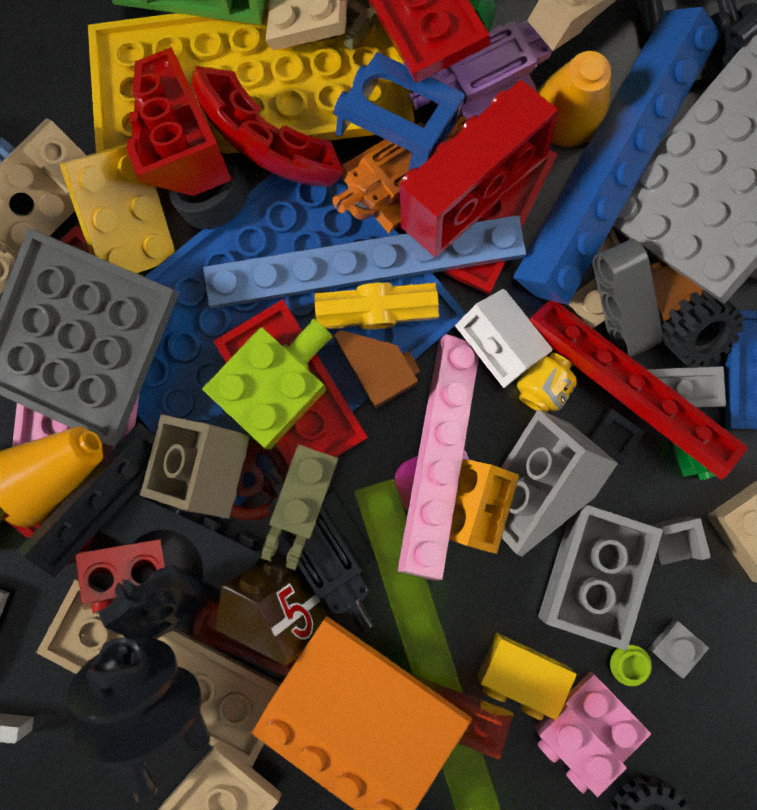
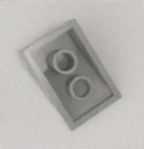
(556, 479)

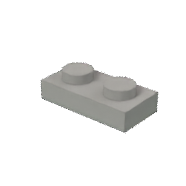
(699, 386)

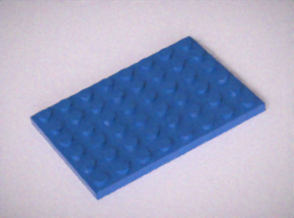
(275, 221)

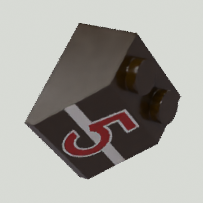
(270, 610)

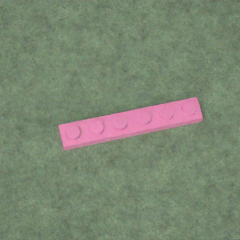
(439, 460)

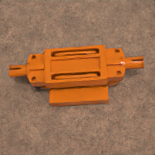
(376, 180)

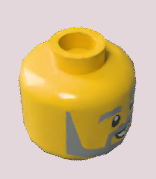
(547, 383)

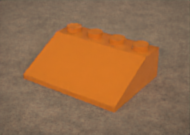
(360, 723)

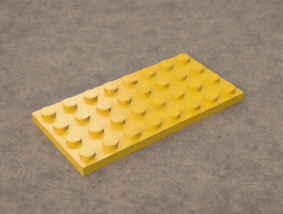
(290, 84)

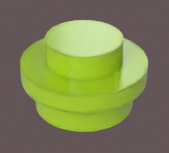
(631, 666)

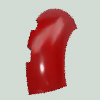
(277, 150)

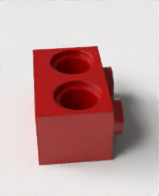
(119, 565)

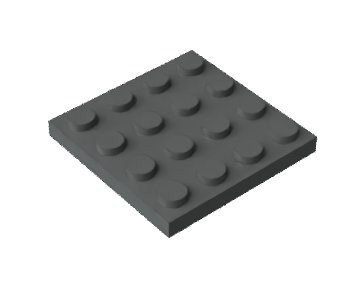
(78, 335)

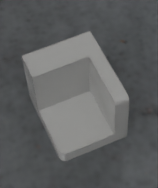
(681, 540)

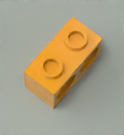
(482, 505)

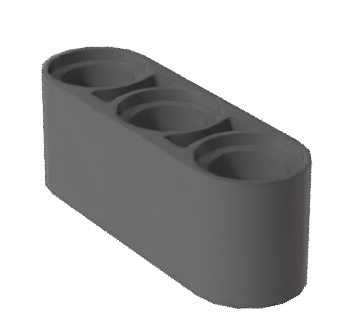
(628, 297)

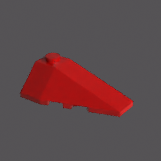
(169, 132)

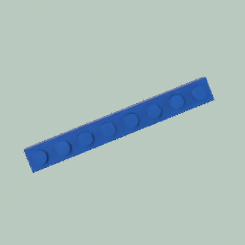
(617, 154)

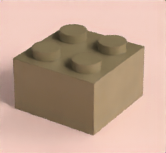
(195, 466)

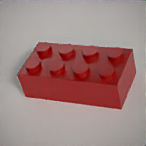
(476, 167)

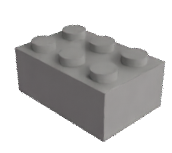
(600, 576)

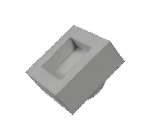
(678, 648)

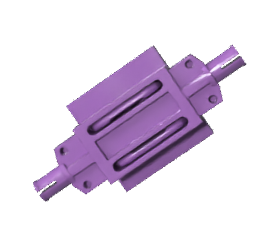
(511, 57)

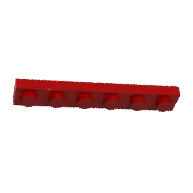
(639, 389)

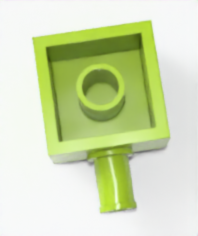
(269, 383)

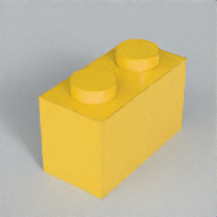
(526, 677)

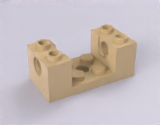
(35, 171)

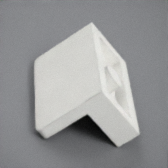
(503, 337)

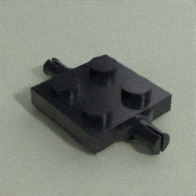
(157, 605)

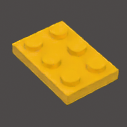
(117, 211)

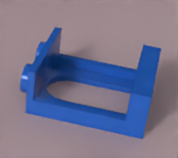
(356, 109)

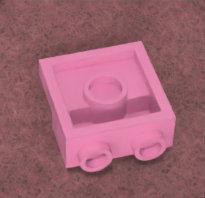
(591, 735)

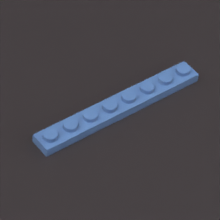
(358, 264)

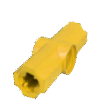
(377, 306)

